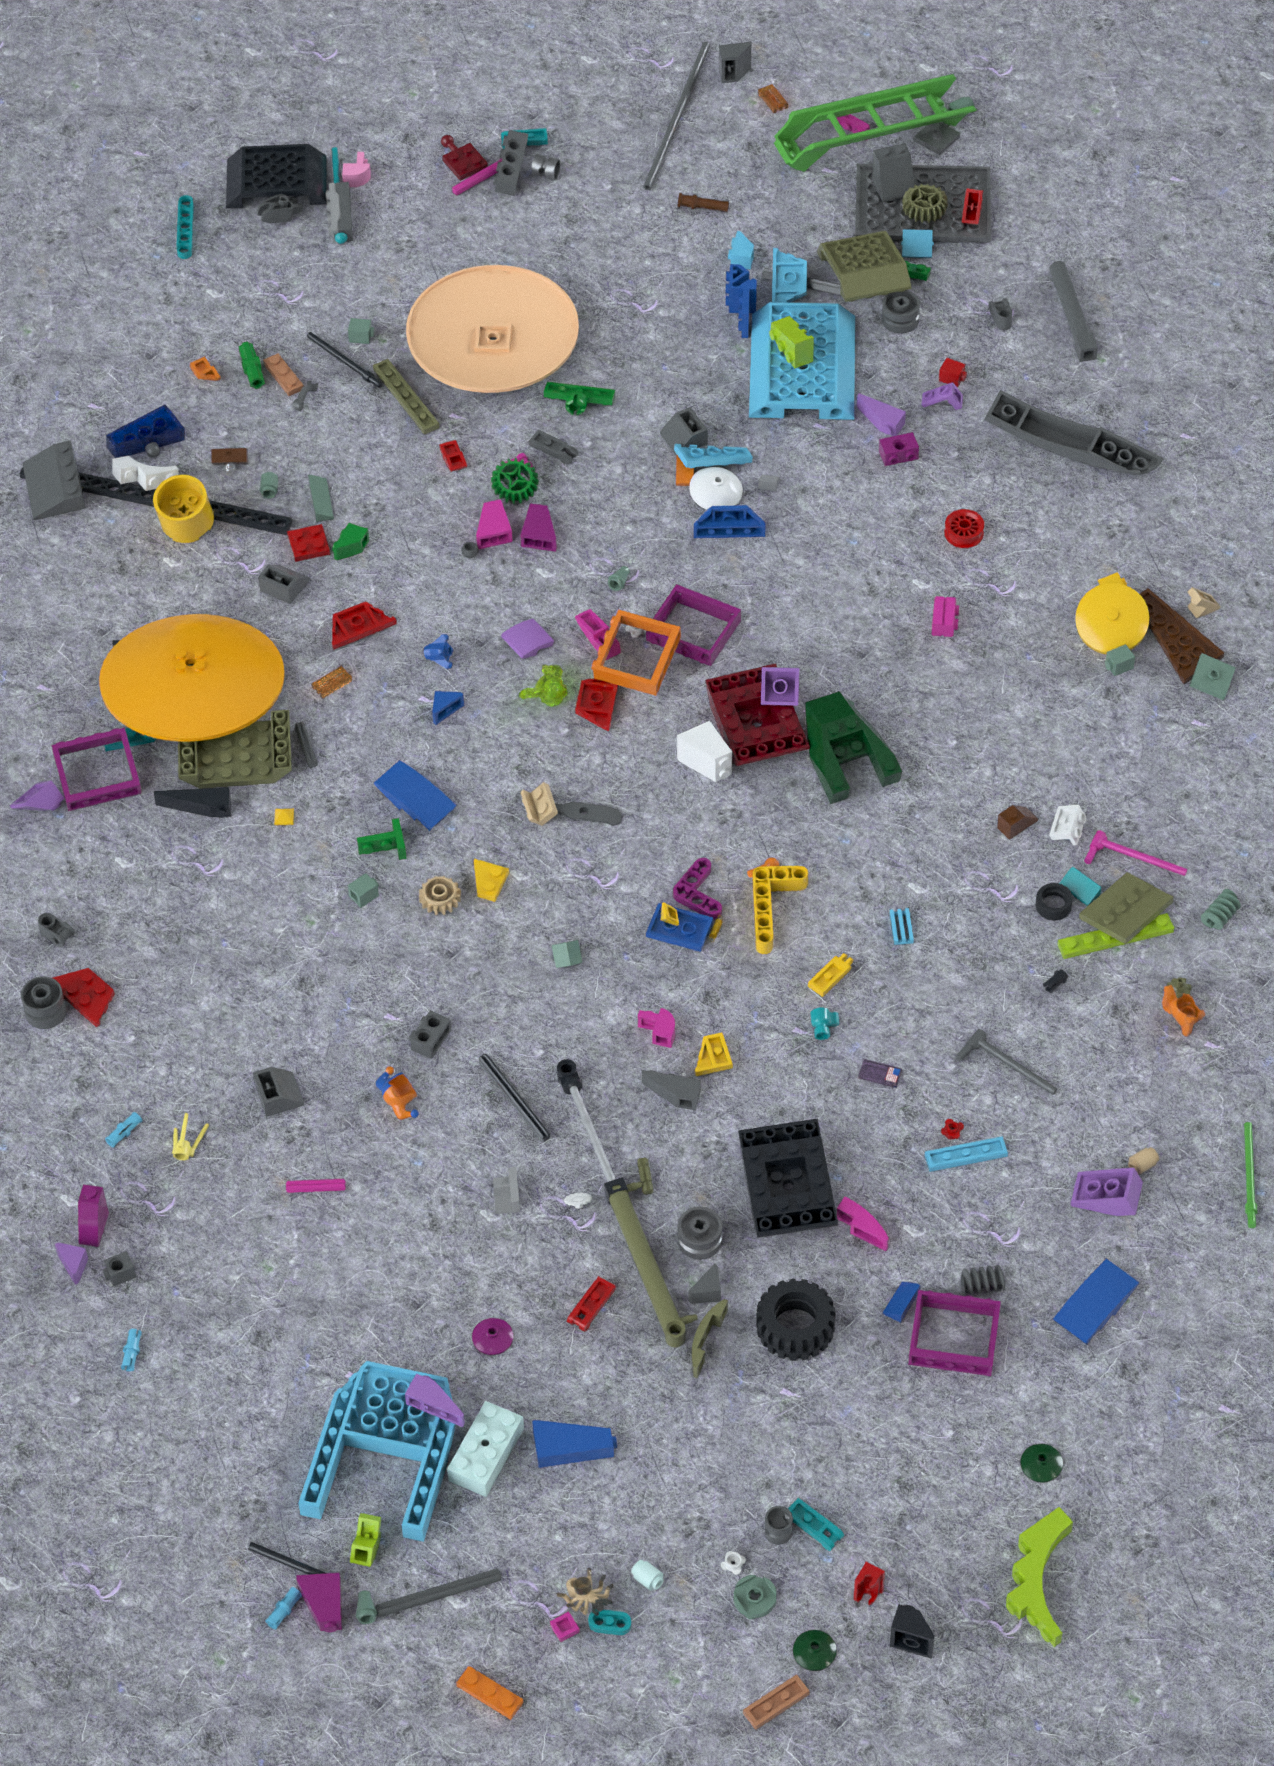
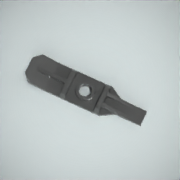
(595, 813)

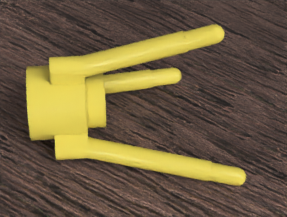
(182, 1148)

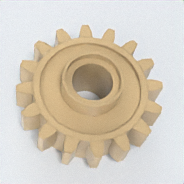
(439, 895)

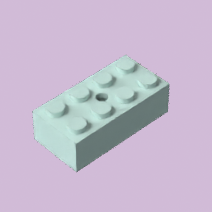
(485, 1448)

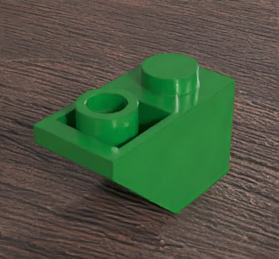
(351, 541)

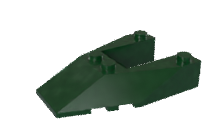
(842, 735)

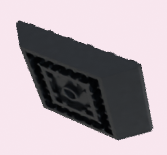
(782, 1156)

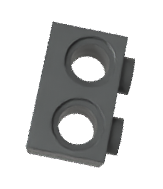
(432, 1036)

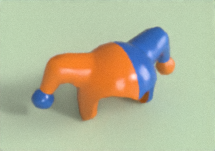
(397, 1093)

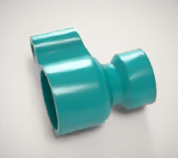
(822, 1019)

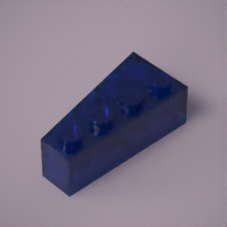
(156, 426)

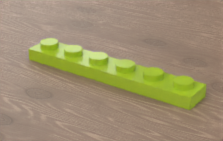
(1098, 940)

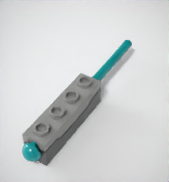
(339, 205)

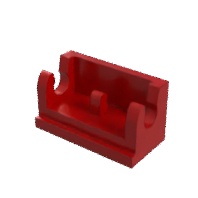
(869, 1581)

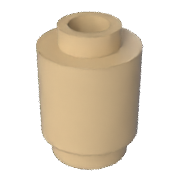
(1143, 1160)

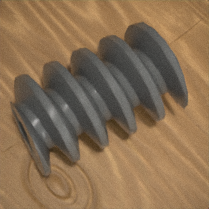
(982, 1279)

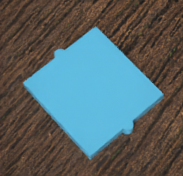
(917, 243)

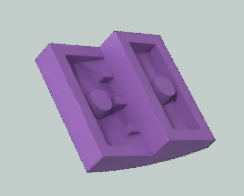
(527, 638)

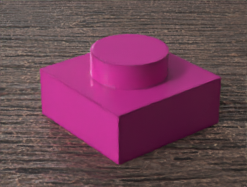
(564, 1626)

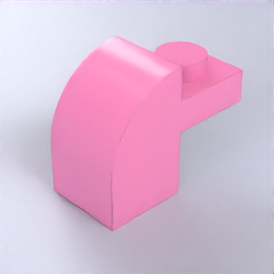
(357, 173)

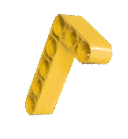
(769, 880)

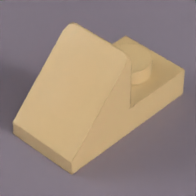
(1201, 603)

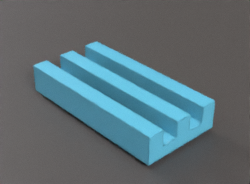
(899, 914)

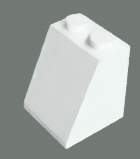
(705, 752)

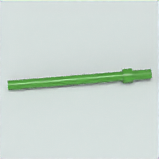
(1250, 1206)

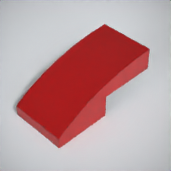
(452, 456)

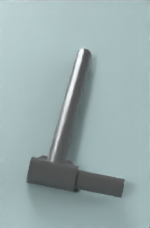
(978, 1040)

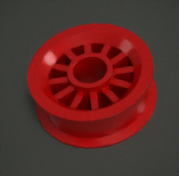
(964, 528)

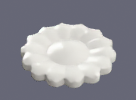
(578, 1199)

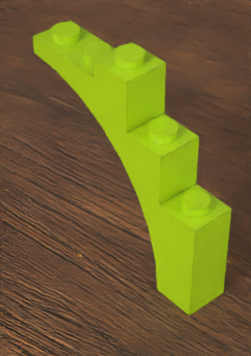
(1028, 1598)

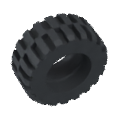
(798, 1296)

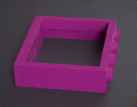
(703, 604)
(102, 794)
(947, 1360)

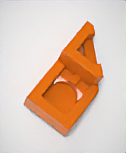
(203, 370)

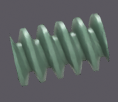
(1221, 910)

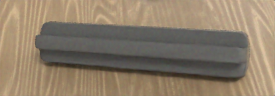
(306, 744)

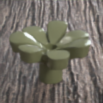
(1180, 986)

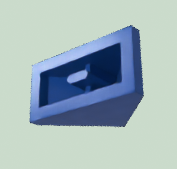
(446, 704)

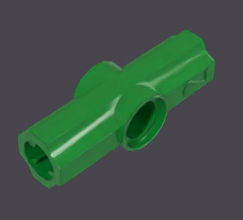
(251, 365)

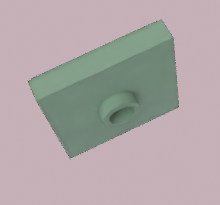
(1212, 676)

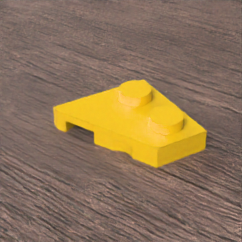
(489, 879)
(713, 1055)

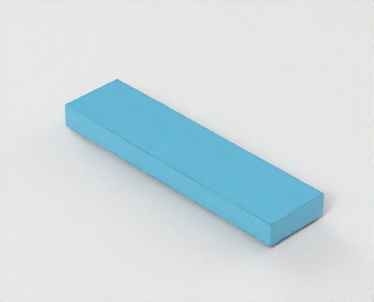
(966, 1154)

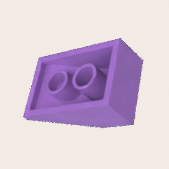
(1108, 1191)

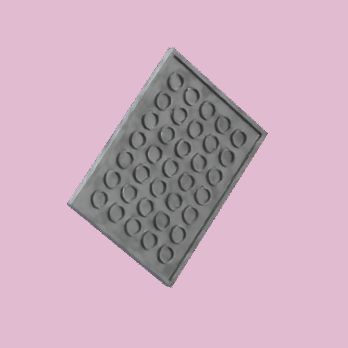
(888, 216)

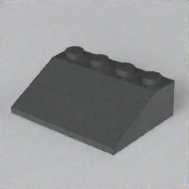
(54, 481)

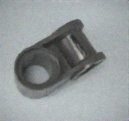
(1001, 314)
(56, 929)

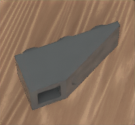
(675, 1089)

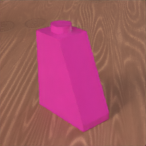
(493, 526)

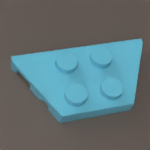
(789, 277)

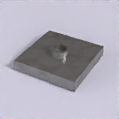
(936, 137)

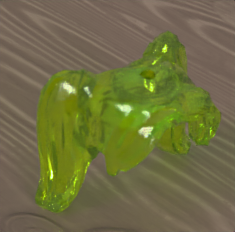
(547, 687)

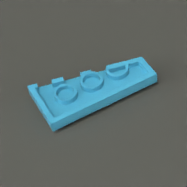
(697, 457)

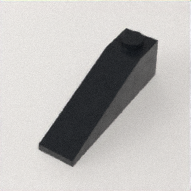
(205, 801)

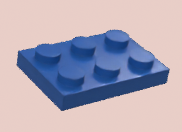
(690, 932)

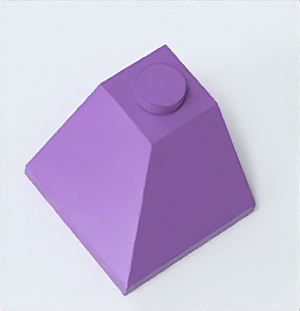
(39, 797)

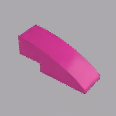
(595, 631)
(862, 1223)

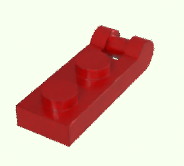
(591, 1303)

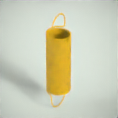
(715, 929)

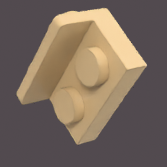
(539, 804)

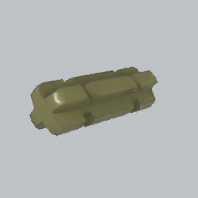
(645, 1176)

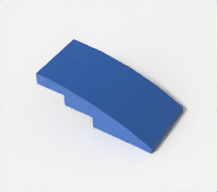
(414, 795)
(1096, 1301)

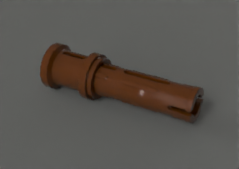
(697, 202)

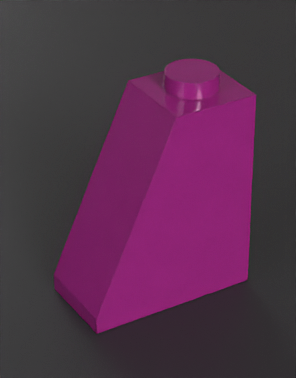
(538, 529)
(91, 1215)
(323, 1599)

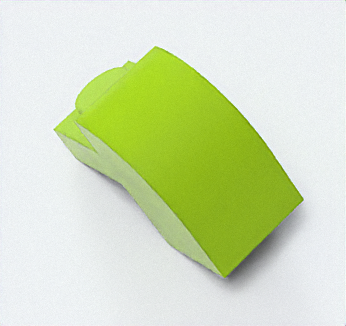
(367, 1540)

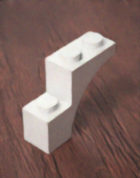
(149, 477)

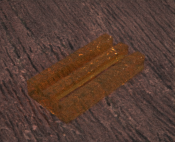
(770, 99)
(333, 683)

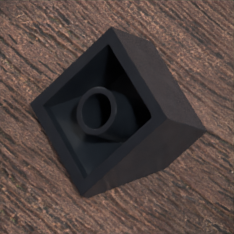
(911, 1632)

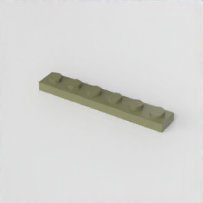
(406, 396)

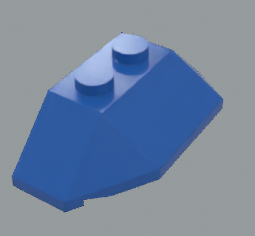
(729, 523)

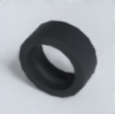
(1056, 890)

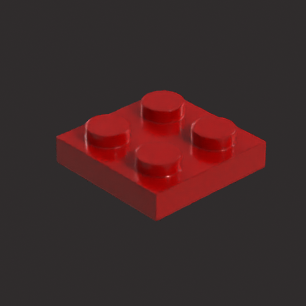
(308, 542)

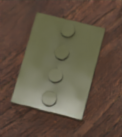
(1126, 907)

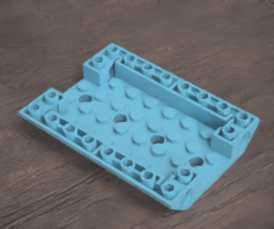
(826, 380)

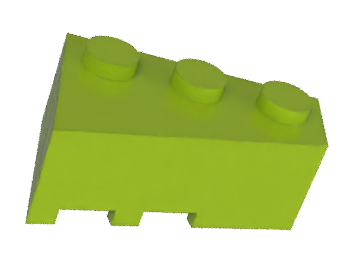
(792, 341)

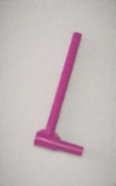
(1100, 841)

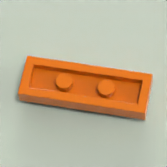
(489, 1692)

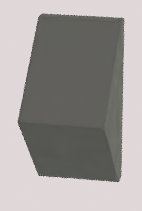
(707, 1288)

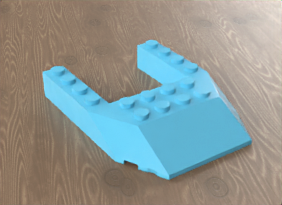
(374, 1417)

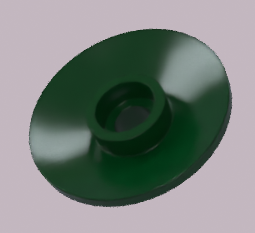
(1041, 1470)
(811, 1658)

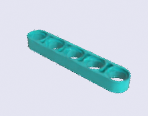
(188, 232)

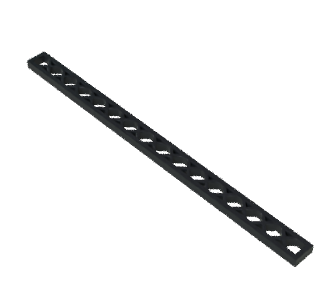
(219, 515)

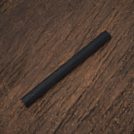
(283, 1559)

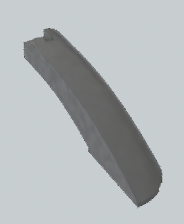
(1070, 439)

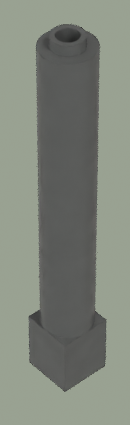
(1084, 340)

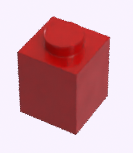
(953, 372)

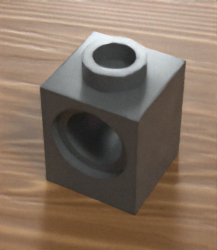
(119, 1261)

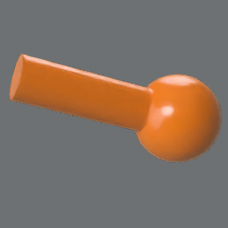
(769, 862)

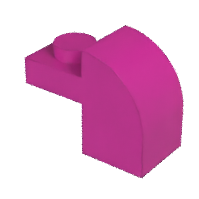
(661, 1024)

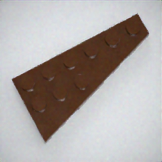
(1178, 637)

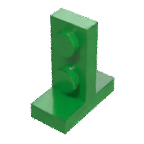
(384, 841)

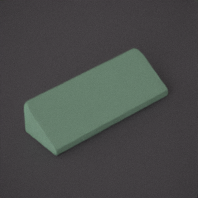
(320, 498)

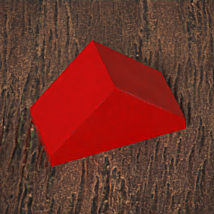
(972, 206)

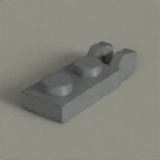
(553, 446)

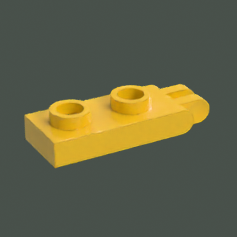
(830, 974)

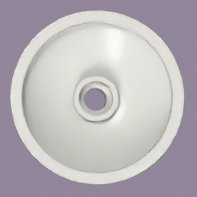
(715, 487)

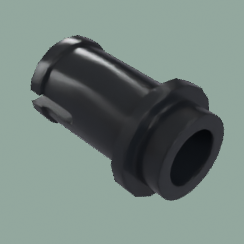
(1057, 979)

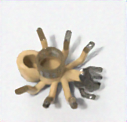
(582, 1590)

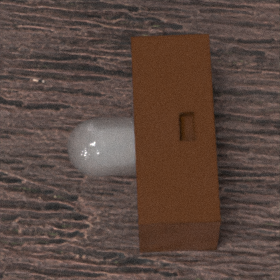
(229, 458)

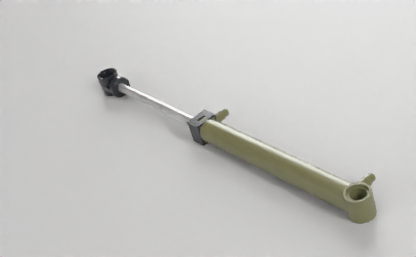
(617, 1196)

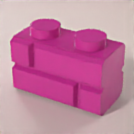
(944, 616)

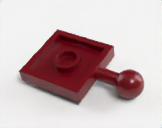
(463, 160)

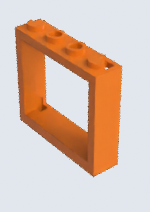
(628, 680)

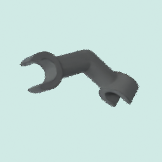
(299, 402)

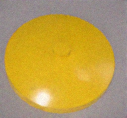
(1112, 617)

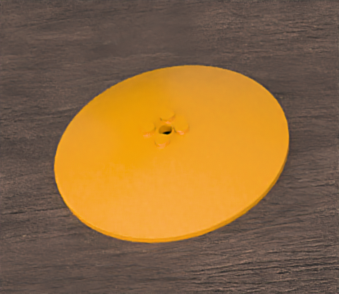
(226, 689)

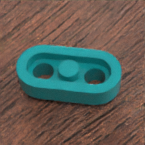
(610, 1621)

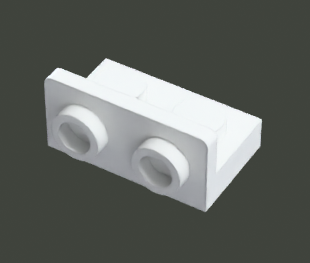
(1068, 823)

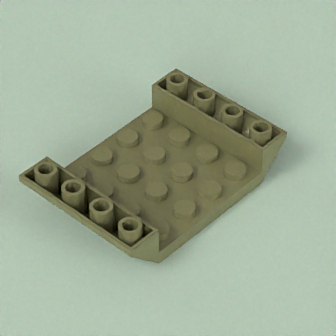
(866, 265)
(242, 758)

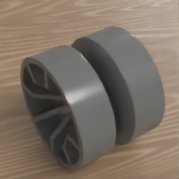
(43, 1002)

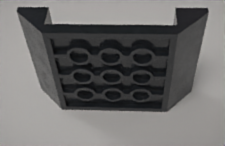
(276, 171)

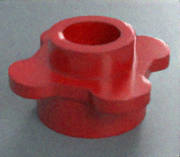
(948, 1132)

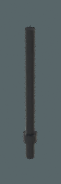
(366, 375)

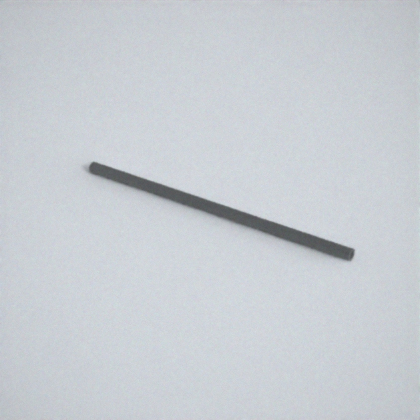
(676, 116)

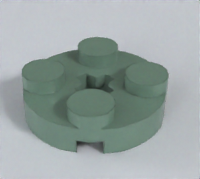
(754, 1608)

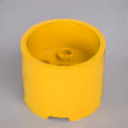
(183, 508)

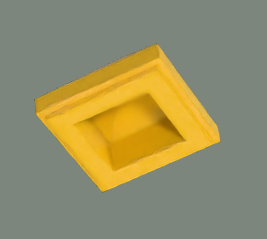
(284, 816)
(669, 914)

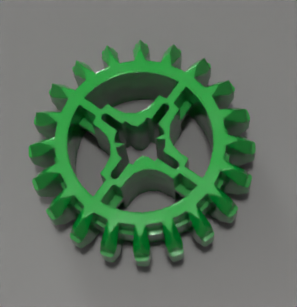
(508, 473)

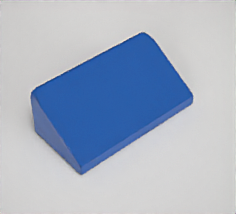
(902, 1301)

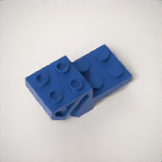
(742, 295)

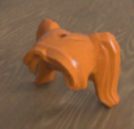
(1182, 1009)

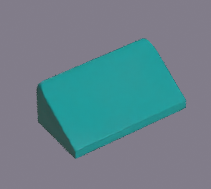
(1081, 886)

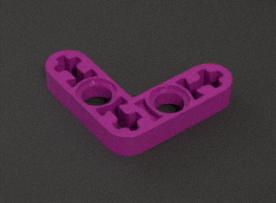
(692, 893)

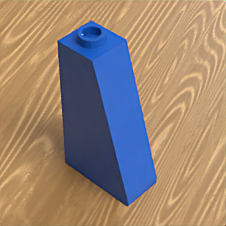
(571, 1443)

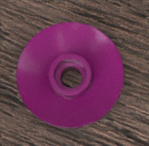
(495, 1343)

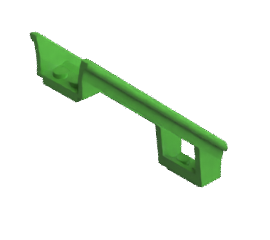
(804, 118)

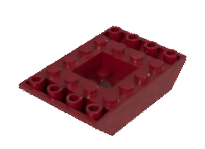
(737, 705)

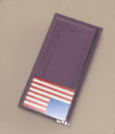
(880, 1073)

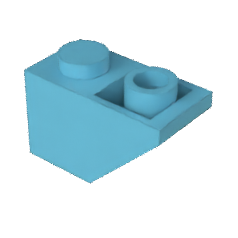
(742, 251)

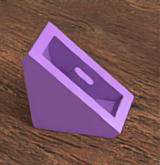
(73, 1259)

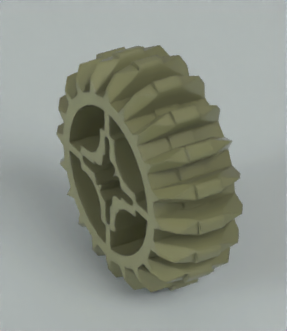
(924, 203)

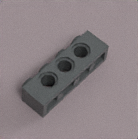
(511, 162)

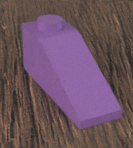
(881, 415)
(429, 1397)

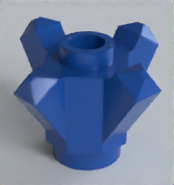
(439, 651)

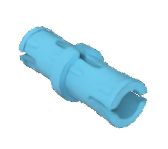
(133, 1120)
(131, 1350)
(283, 1608)

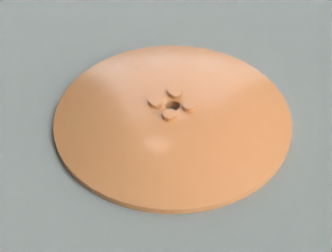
(462, 311)

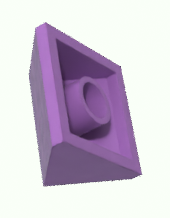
(780, 686)

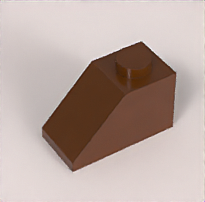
(1015, 820)

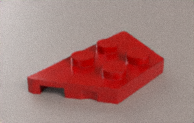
(358, 623)
(596, 702)
(86, 993)

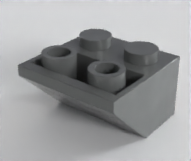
(734, 61)
(685, 429)
(282, 582)
(277, 1090)

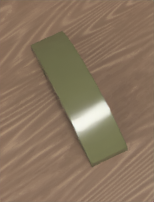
(714, 1317)

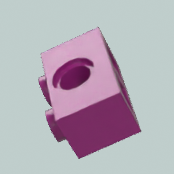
(898, 449)

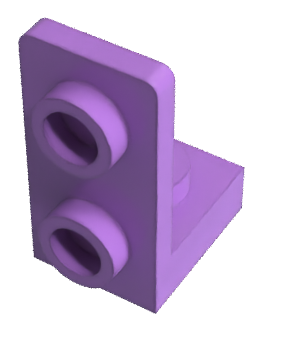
(946, 392)

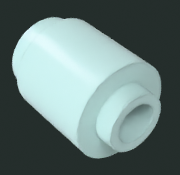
(647, 1575)

